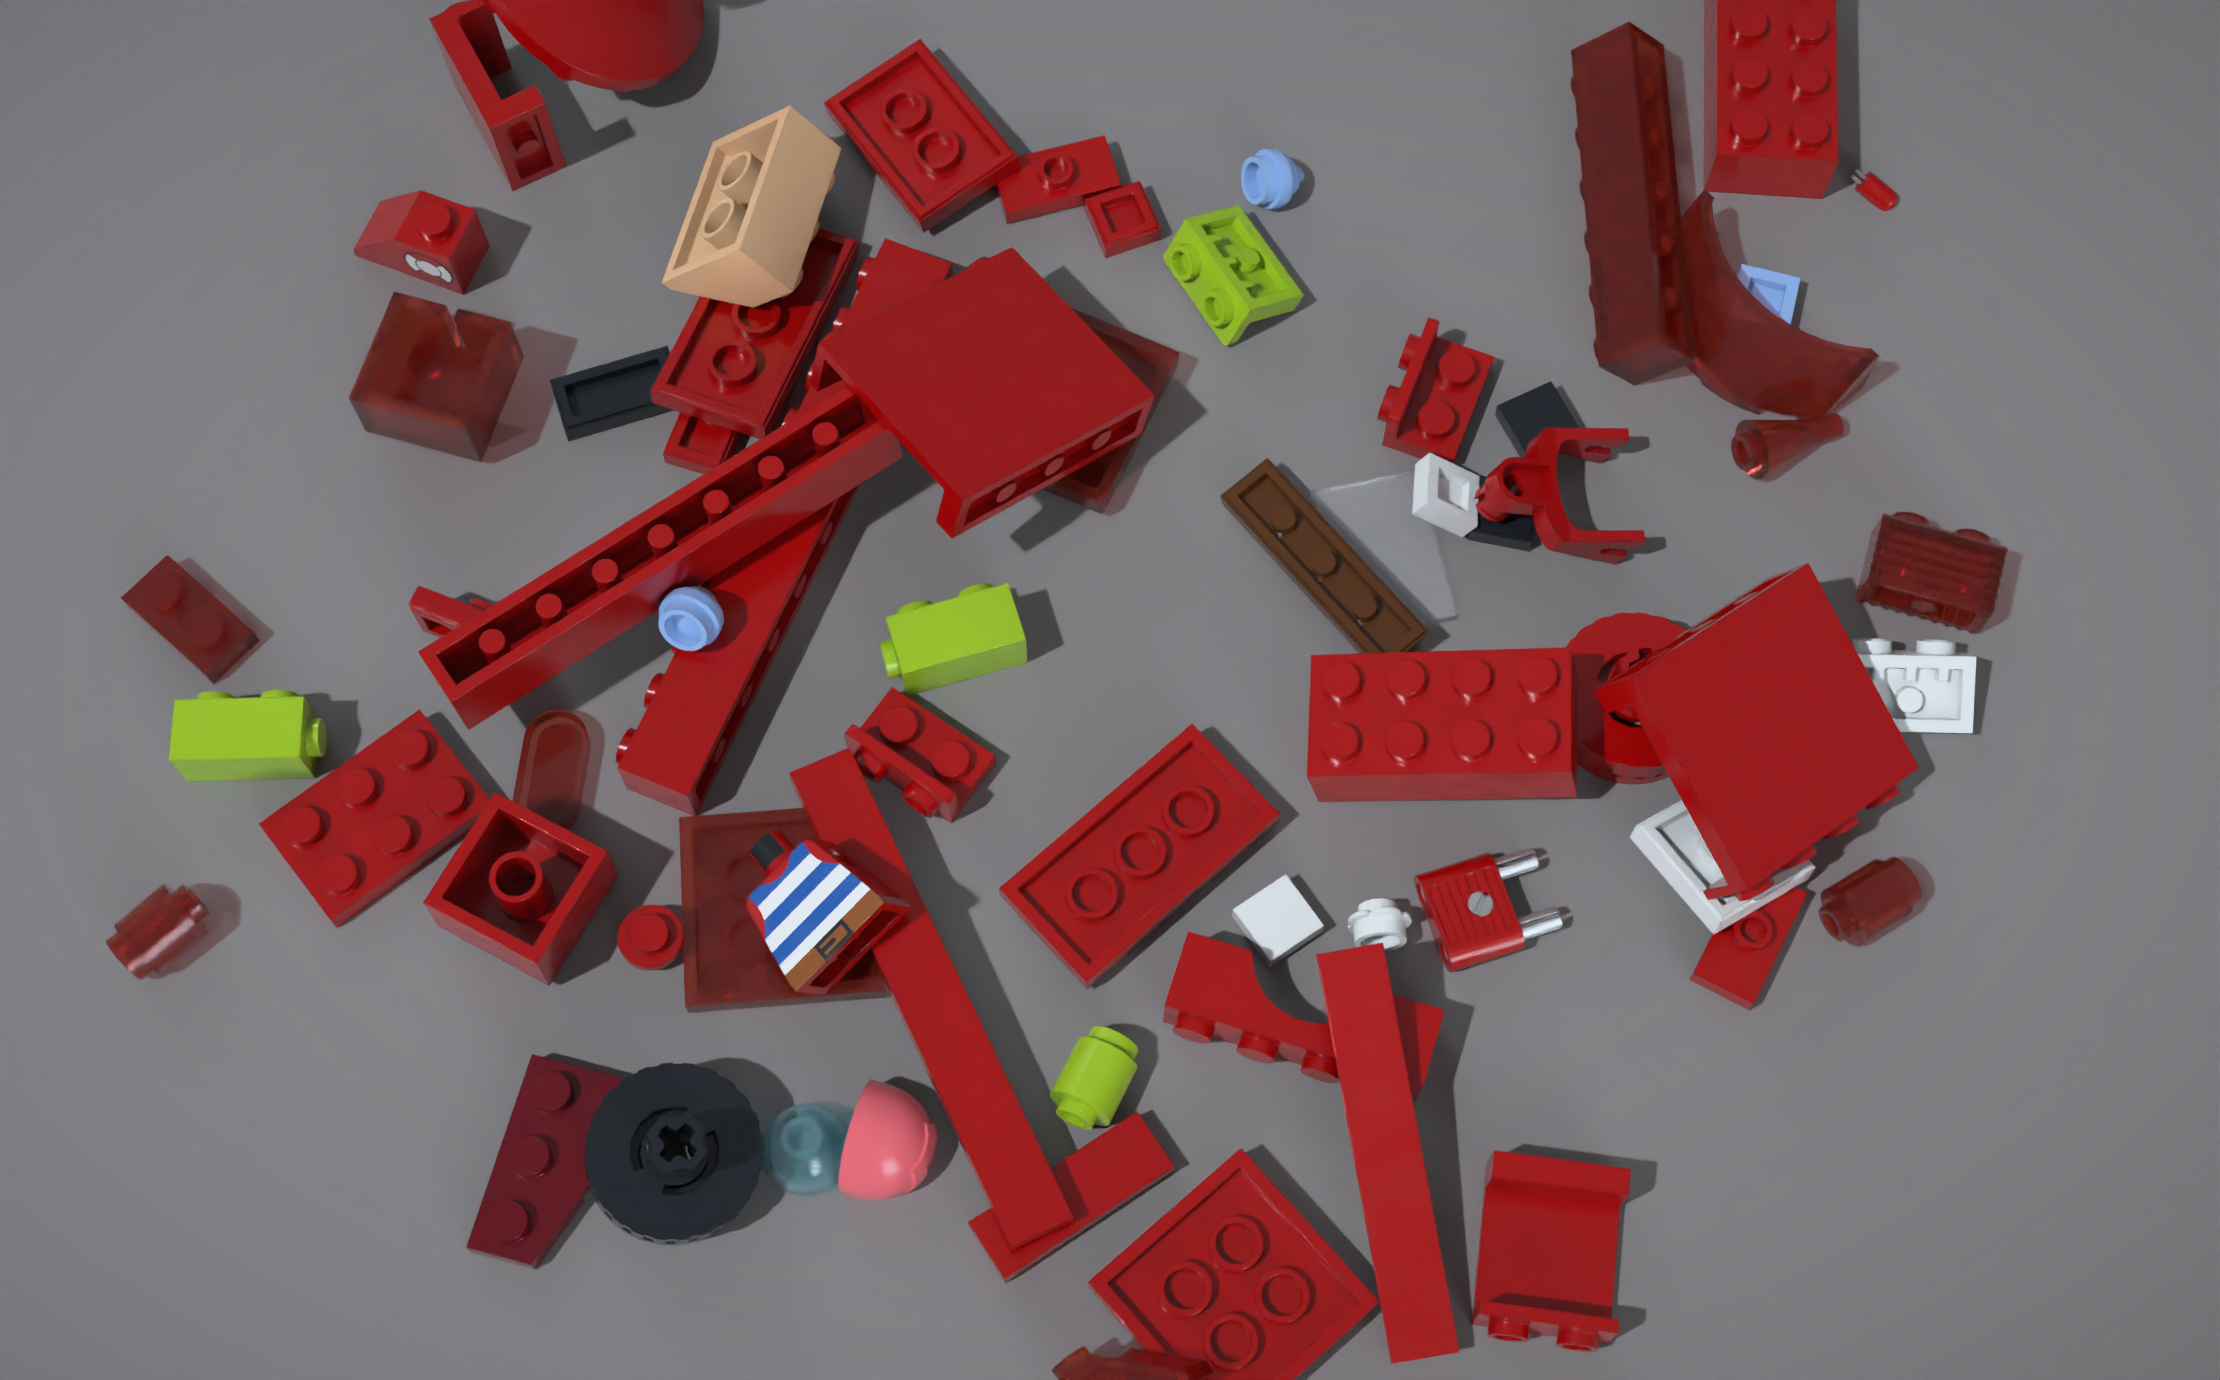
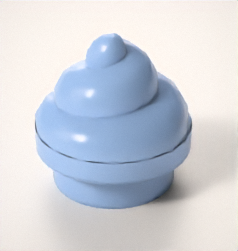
(1270, 178)
(690, 618)

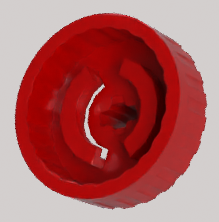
(1599, 654)

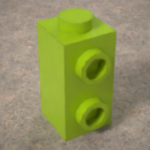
(954, 638)
(246, 737)

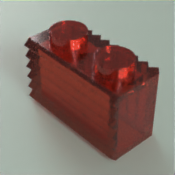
(1932, 572)

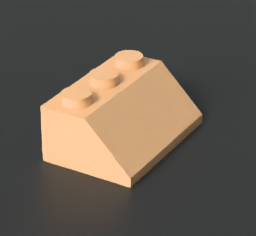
(754, 211)

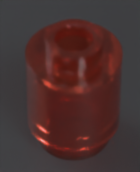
(1869, 901)
(158, 930)

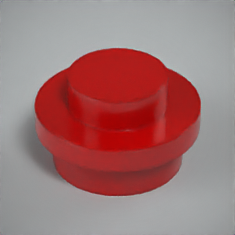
(650, 937)

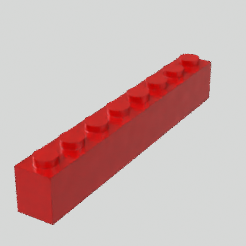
(662, 549)

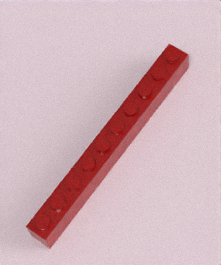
(709, 691)

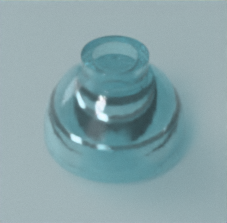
(804, 1149)

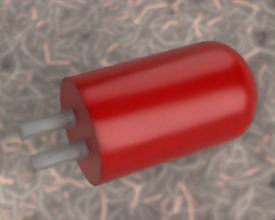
(1875, 190)

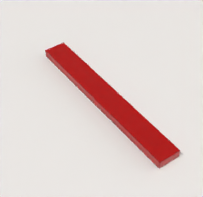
(939, 1013)

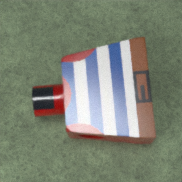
(818, 909)

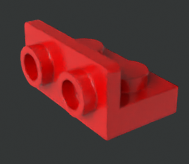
(1435, 395)
(920, 756)

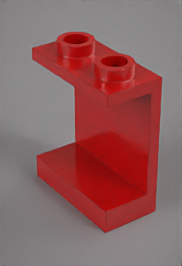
(1548, 1250)

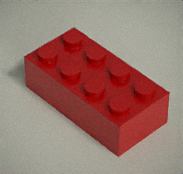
(1770, 97)
(1443, 725)

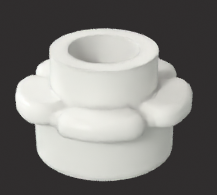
(1379, 923)

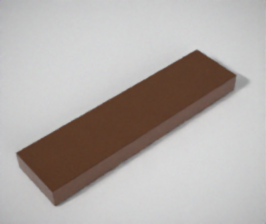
(1322, 563)

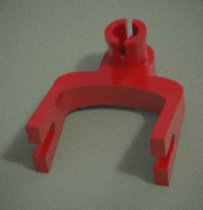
(1532, 489)

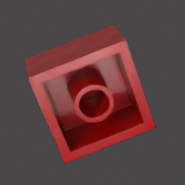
(521, 888)

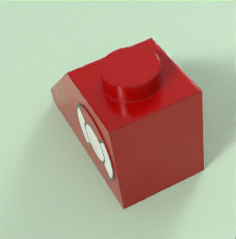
(425, 239)

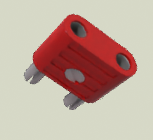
(1473, 911)

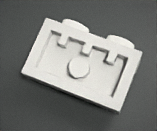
(1924, 686)

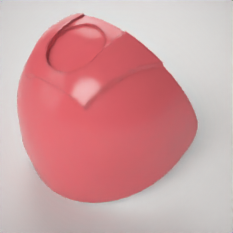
(886, 1144)

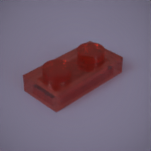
(190, 619)

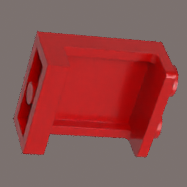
(513, 128)

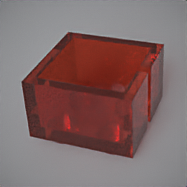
(427, 386)

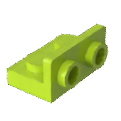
(1230, 272)

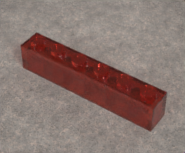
(1631, 206)

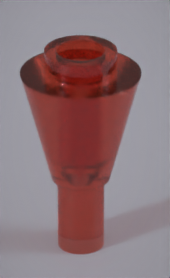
(1769, 444)

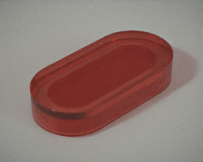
(553, 767)

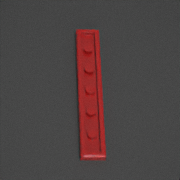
(1387, 1153)

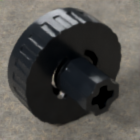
(683, 1105)

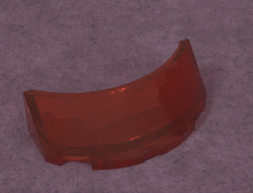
(1749, 351)

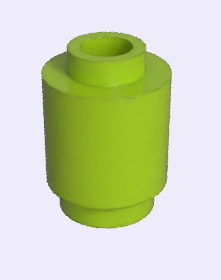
(1095, 1078)

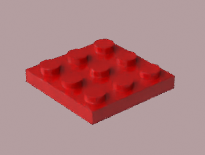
(1235, 1281)

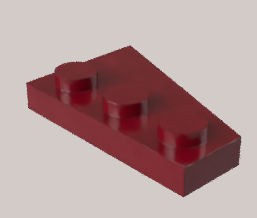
(540, 1163)

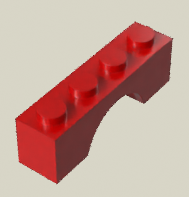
(1221, 999)

